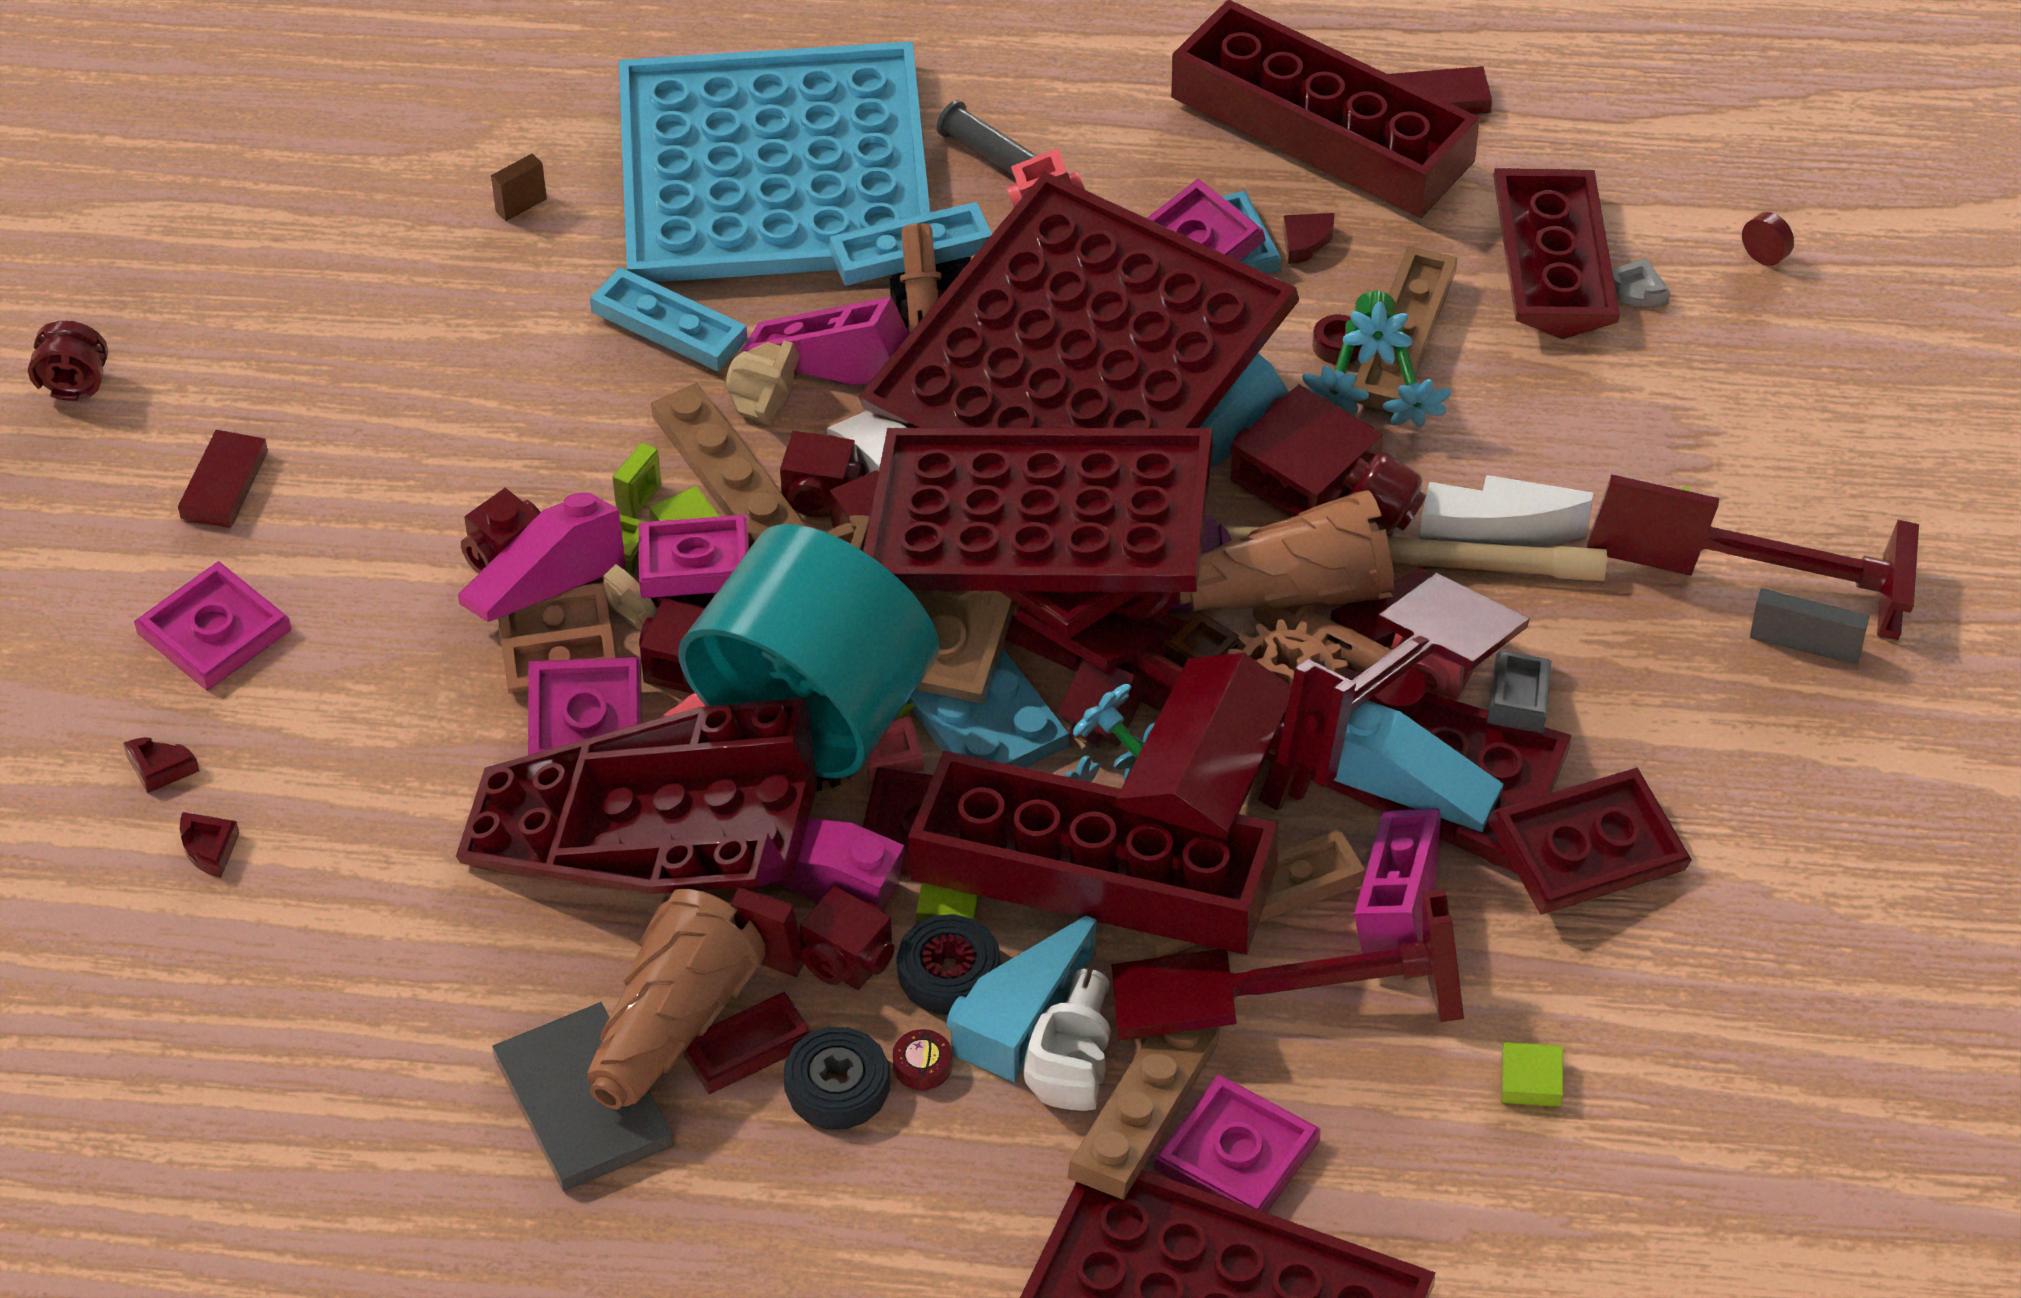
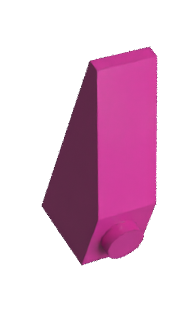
(838, 342)
(550, 556)
(848, 858)
(1397, 874)

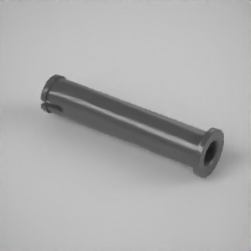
(981, 137)

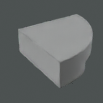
(1640, 285)

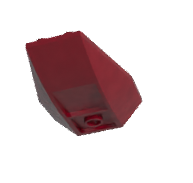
(655, 805)

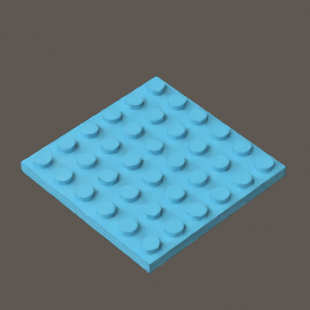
(765, 157)

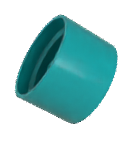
(819, 626)

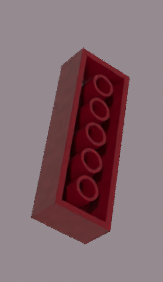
(1324, 108)
(1074, 854)

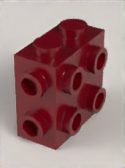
(1301, 452)

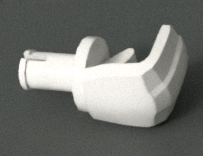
(1068, 1046)

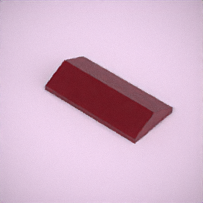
(1556, 250)
(1207, 744)

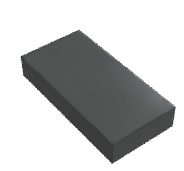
(1809, 626)
(1519, 691)

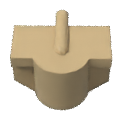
(762, 380)

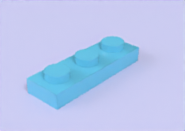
(879, 248)
(668, 319)

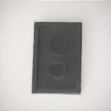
(551, 1087)

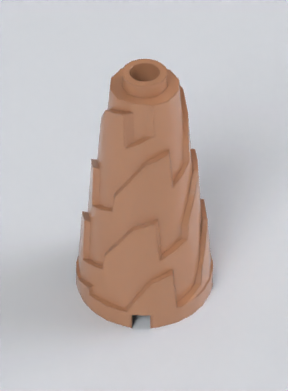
(1304, 560)
(672, 992)

